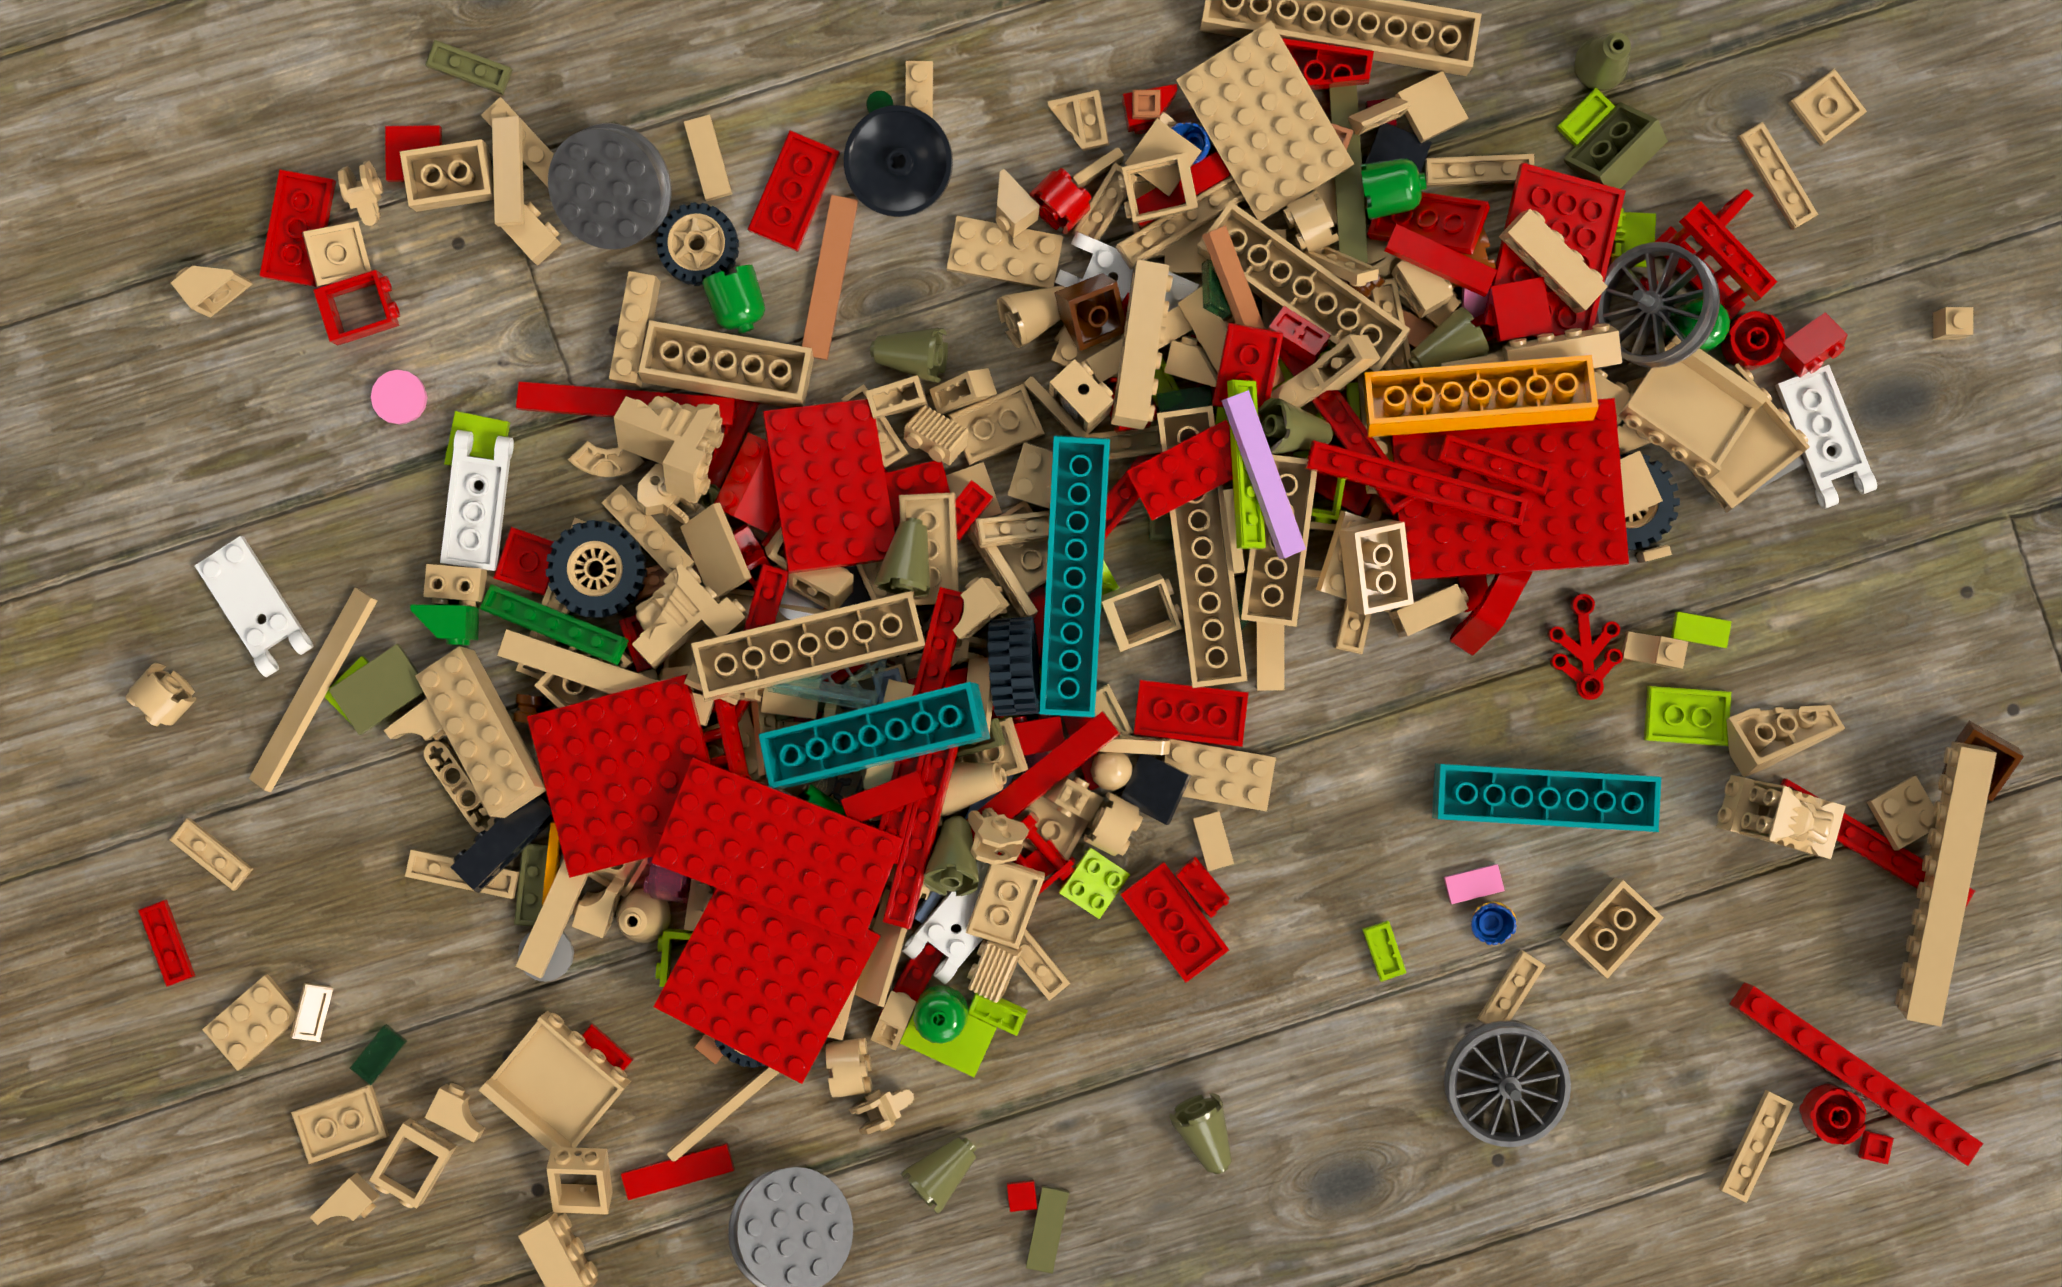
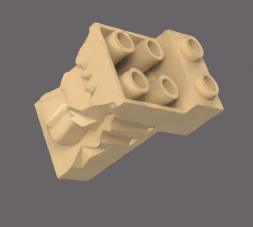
(673, 436)
(680, 612)
(1780, 816)

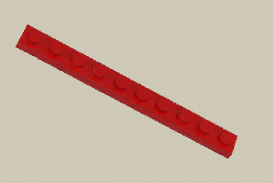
(931, 677)

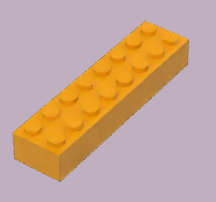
(1480, 396)

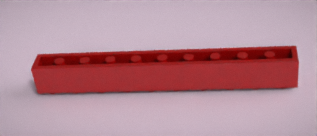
(1856, 1074)

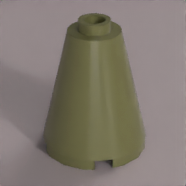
(1603, 61)
(1450, 341)
(913, 352)
(1290, 427)
(906, 561)
(951, 861)
(1204, 1130)
(941, 1172)

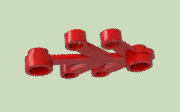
(1586, 651)

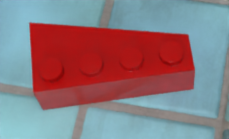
(1331, 65)

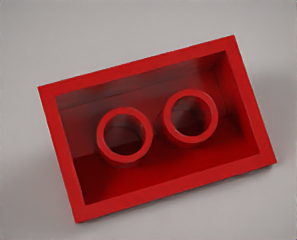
(750, 486)

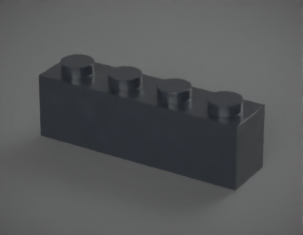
(501, 843)

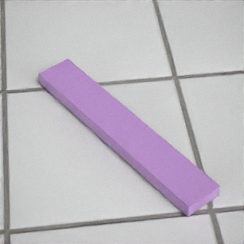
(1263, 474)

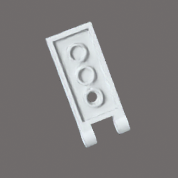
(1108, 260)
(1821, 414)
(472, 515)
(245, 593)
(938, 931)

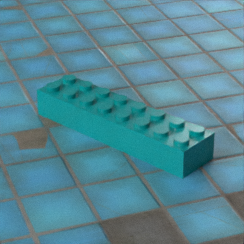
(874, 736)
(1546, 797)

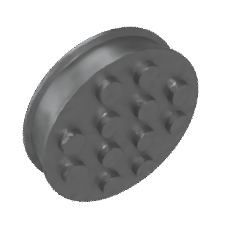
(609, 186)
(790, 1229)

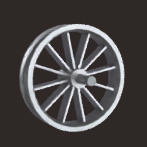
(1658, 303)
(1507, 1084)

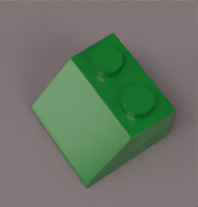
(450, 622)

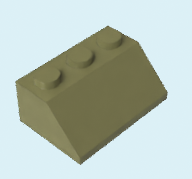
(1617, 147)

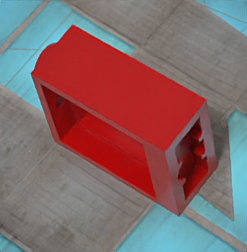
(330, 314)

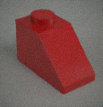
(1141, 126)

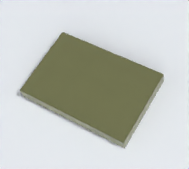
(378, 689)

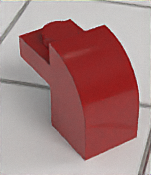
(752, 552)

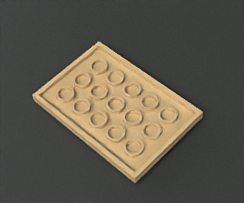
(1265, 121)

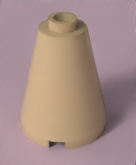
(1028, 314)
(972, 784)
(642, 917)

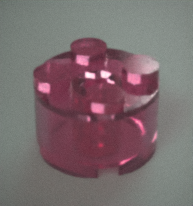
(666, 884)

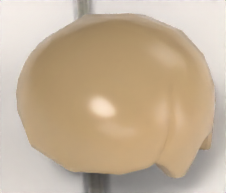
(1111, 770)

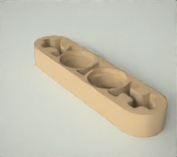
(457, 789)

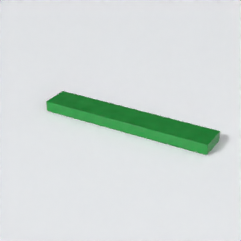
(554, 624)

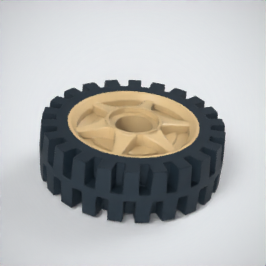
(694, 223)

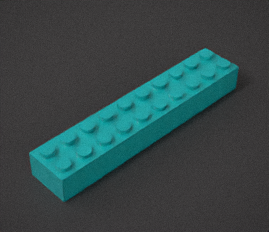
(1074, 575)

